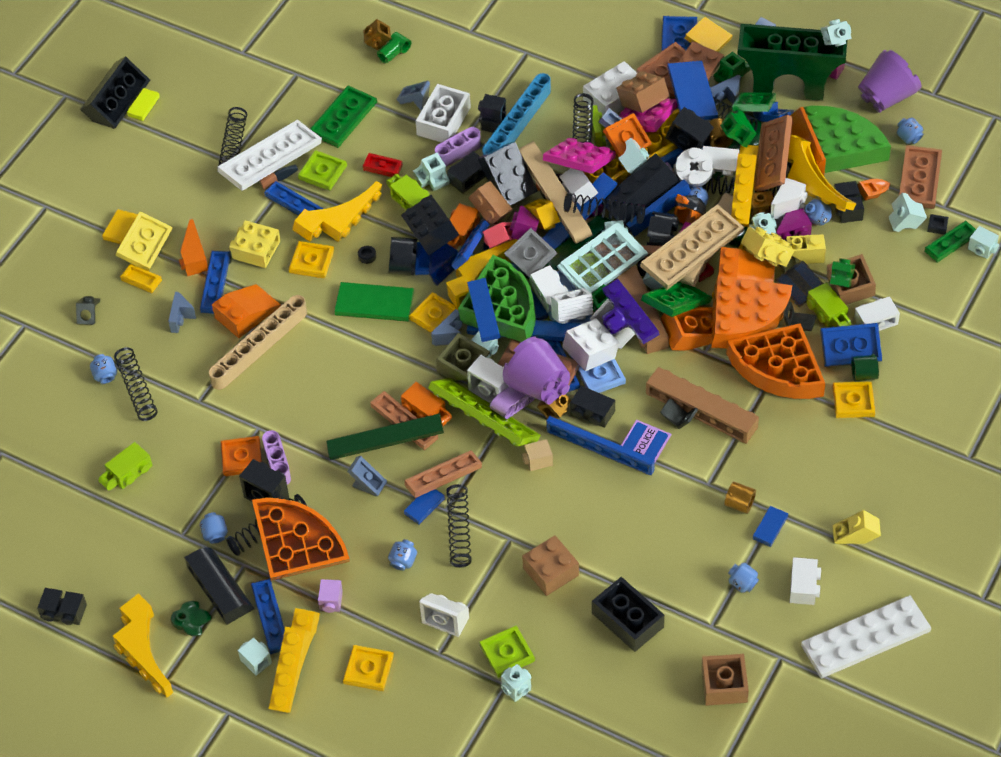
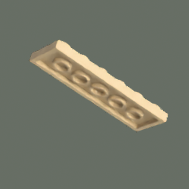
(692, 247)

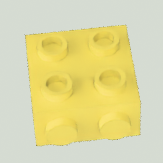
(254, 244)
(767, 246)

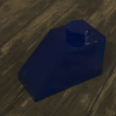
(441, 262)

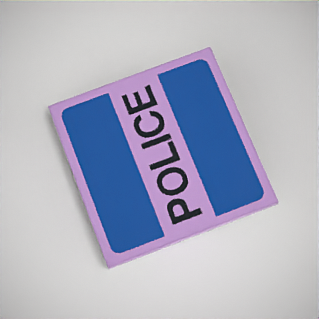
(646, 439)

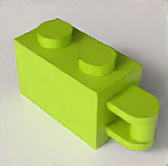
(406, 191)
(828, 306)
(126, 467)

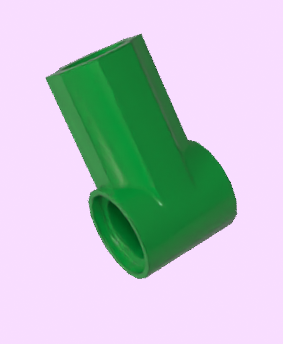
(397, 44)

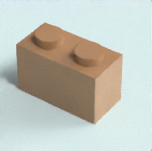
(490, 203)

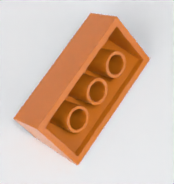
(802, 128)

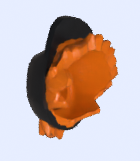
(689, 208)

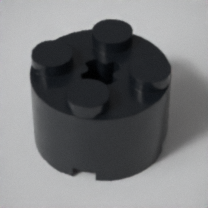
(661, 228)
(402, 256)

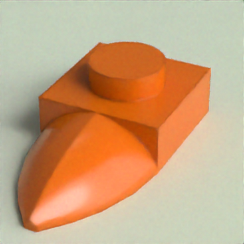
(872, 188)

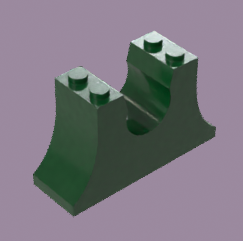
(789, 51)

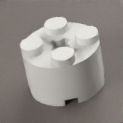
(694, 156)

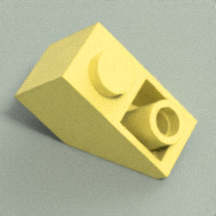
(808, 248)
(857, 529)

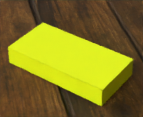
(143, 104)

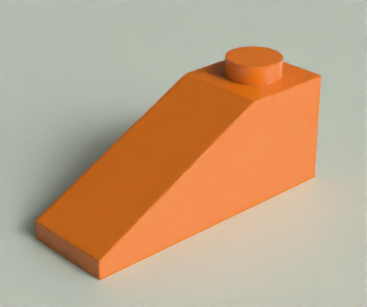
(192, 253)

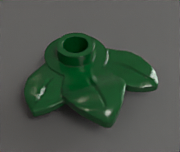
(192, 618)

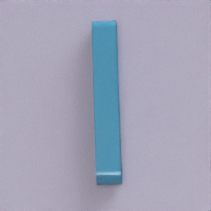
(520, 113)

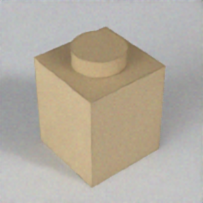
(538, 455)

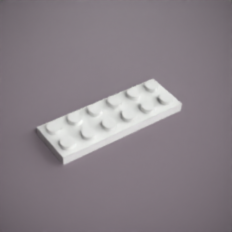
(269, 155)
(865, 636)

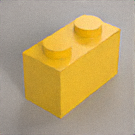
(545, 212)

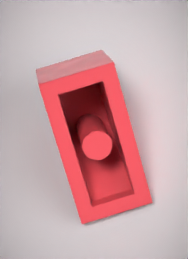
(498, 234)

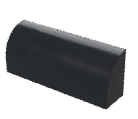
(218, 584)

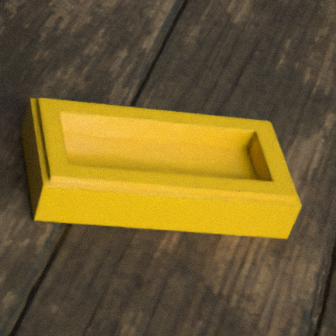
(141, 278)

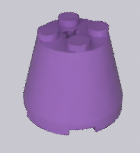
(888, 81)
(537, 371)

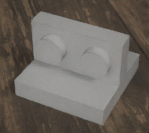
(530, 253)

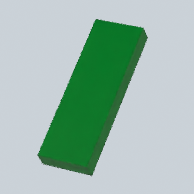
(950, 241)

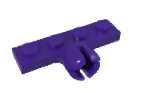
(627, 313)

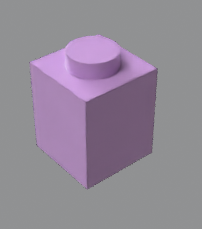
(330, 595)

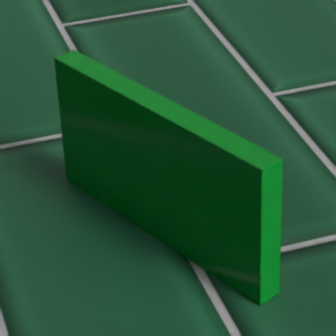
(754, 101)
(343, 116)
(676, 299)
(374, 301)

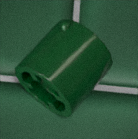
(865, 367)

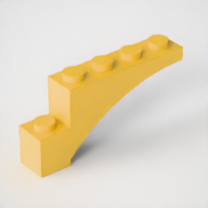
(807, 172)
(744, 184)
(338, 219)
(471, 270)
(135, 643)
(291, 658)

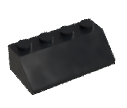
(115, 93)
(642, 187)

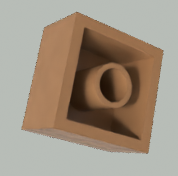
(642, 91)
(862, 282)
(550, 565)
(724, 679)

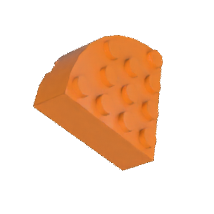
(746, 308)
(778, 362)
(296, 538)

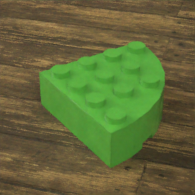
(847, 138)
(510, 300)

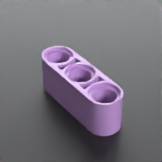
(459, 145)
(510, 402)
(274, 449)

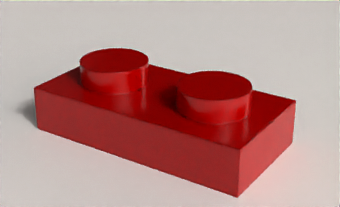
(382, 165)

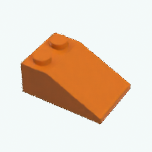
(742, 264)
(244, 309)
(689, 328)

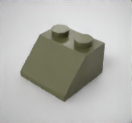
(459, 357)

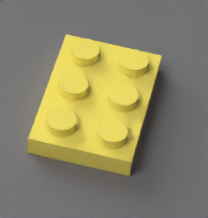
(144, 241)

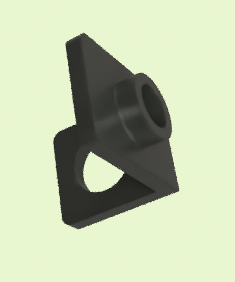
(86, 303)
(807, 320)
(676, 414)

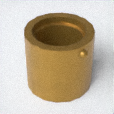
(717, 137)
(740, 497)

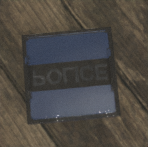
(802, 281)

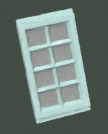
(602, 259)

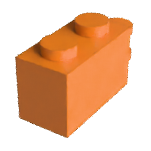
(464, 220)
(424, 403)

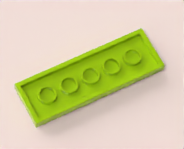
(480, 409)

